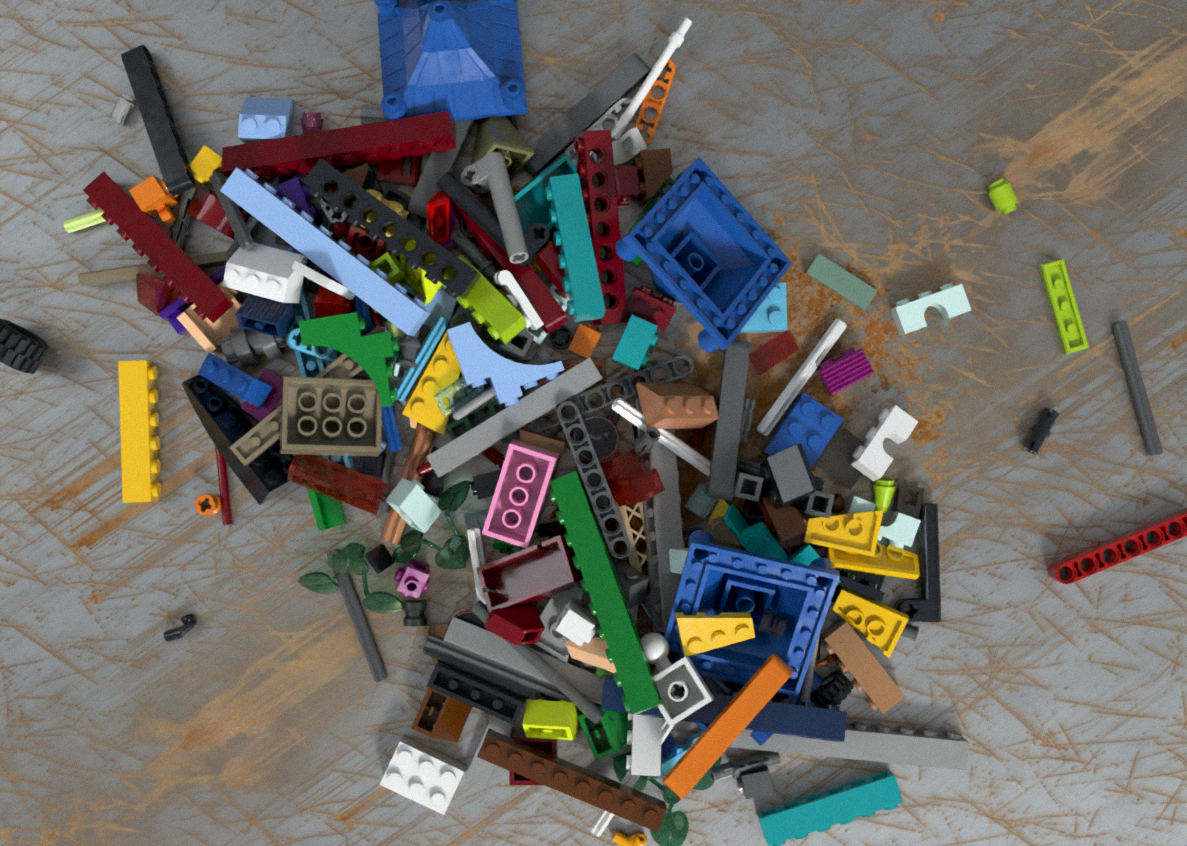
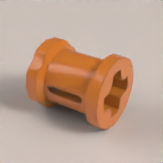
(203, 509)

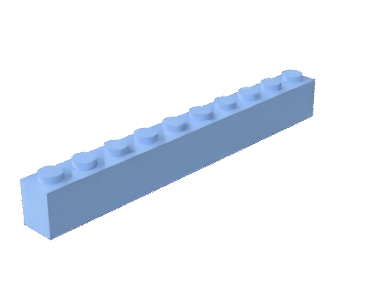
(325, 251)

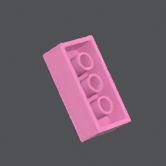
(520, 493)

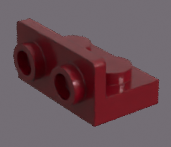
(650, 307)

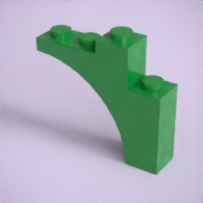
(347, 336)

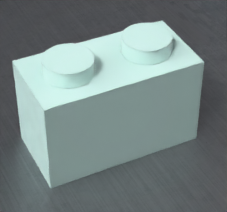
(414, 505)

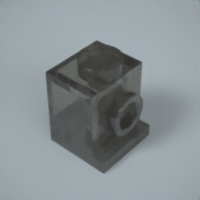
(914, 504)

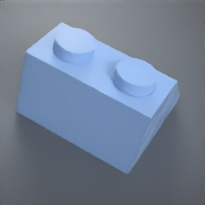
(265, 119)

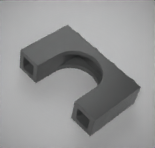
(754, 487)

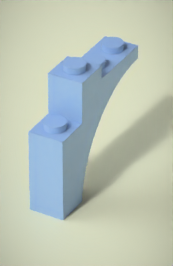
(506, 376)

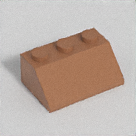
(676, 405)

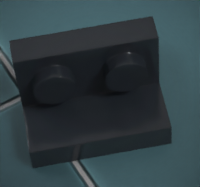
(860, 582)

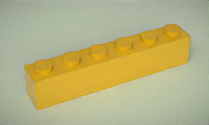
(139, 431)

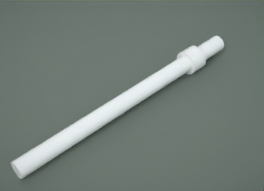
(675, 41)

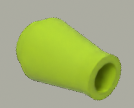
(883, 493)

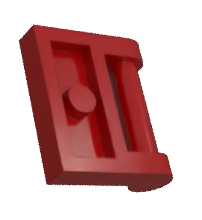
(392, 171)

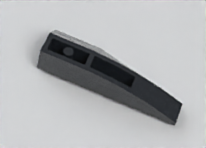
(227, 424)

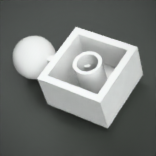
(682, 673)

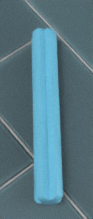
(422, 357)

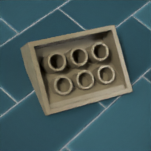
(330, 417)

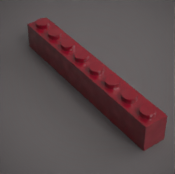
(158, 247)

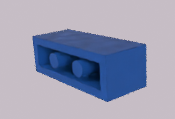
(235, 380)

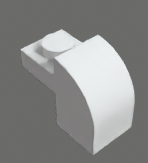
(627, 148)

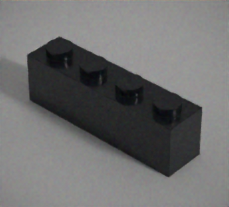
(476, 692)

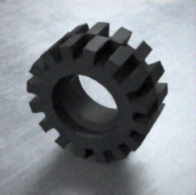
(832, 690)

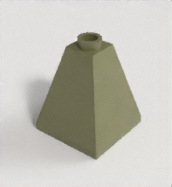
(500, 136)

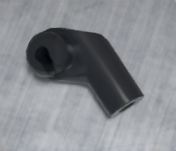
(180, 632)

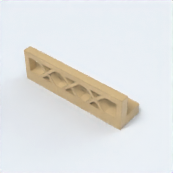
(632, 558)

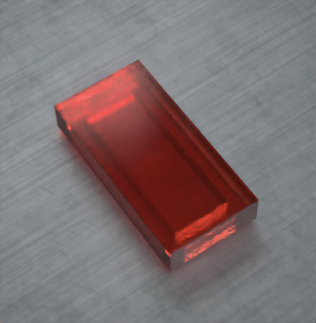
(773, 352)

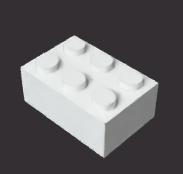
(423, 774)

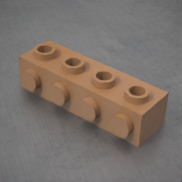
(863, 667)

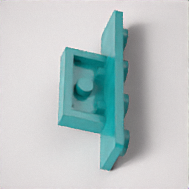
(755, 537)

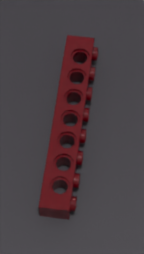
(601, 144)

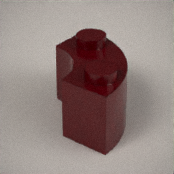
(208, 210)

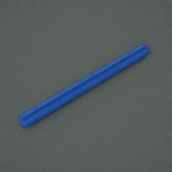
(388, 415)

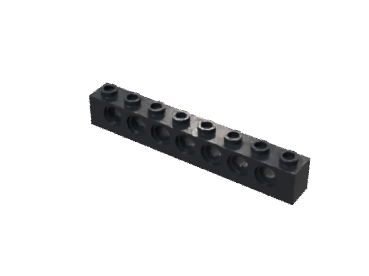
(325, 175)

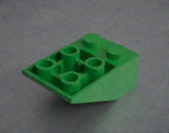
(608, 734)

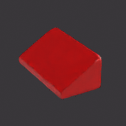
(438, 217)

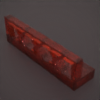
(337, 482)

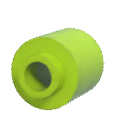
(1003, 196)

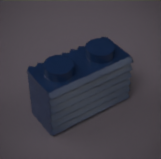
(266, 316)

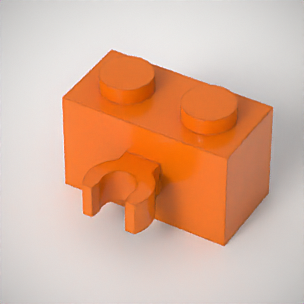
(155, 199)

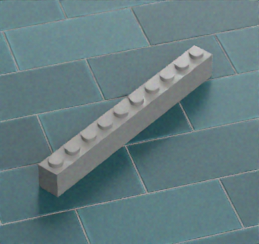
(662, 530)
(874, 744)

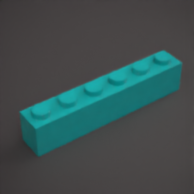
(575, 248)
(829, 808)

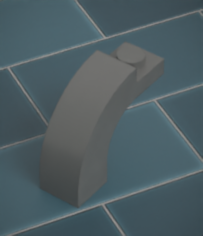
(514, 349)

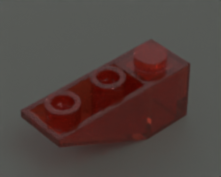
(154, 293)

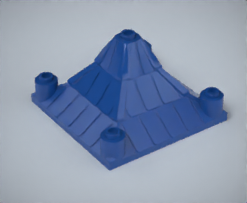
(451, 58)
(706, 254)
(742, 581)

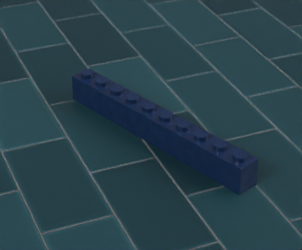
(775, 717)

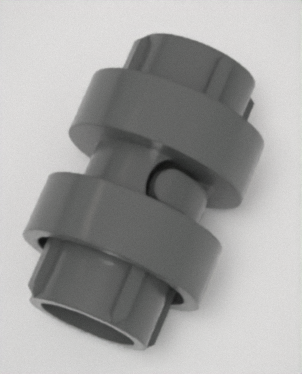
(248, 345)

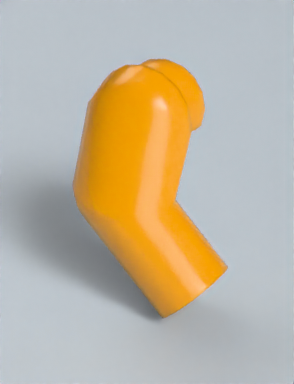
(637, 839)

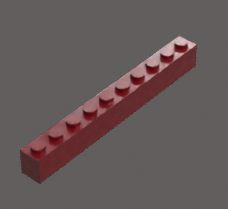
(343, 146)

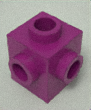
(412, 578)

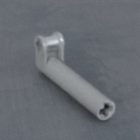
(493, 176)

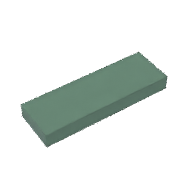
(841, 282)

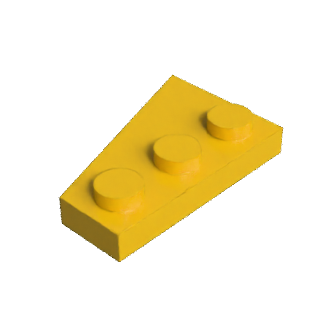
(875, 620)

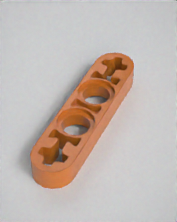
(655, 103)

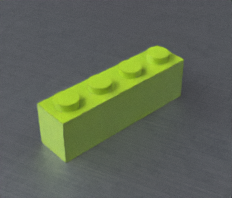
(490, 307)

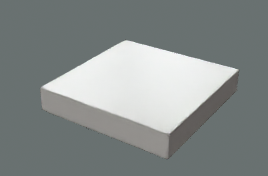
(322, 280)

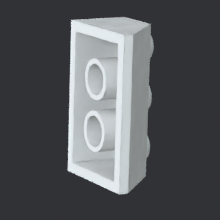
(265, 273)

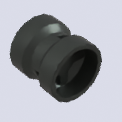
(415, 613)

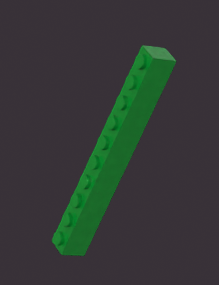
(605, 593)

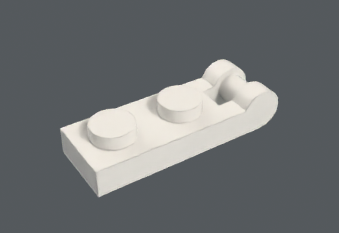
(518, 299)

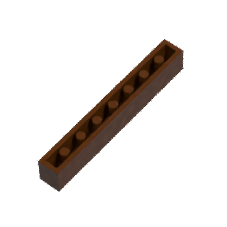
(572, 780)

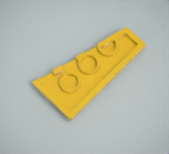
(437, 375)
(886, 561)

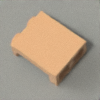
(209, 333)

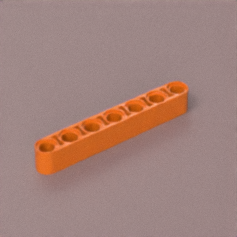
(727, 726)

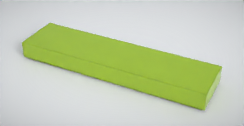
(1063, 306)

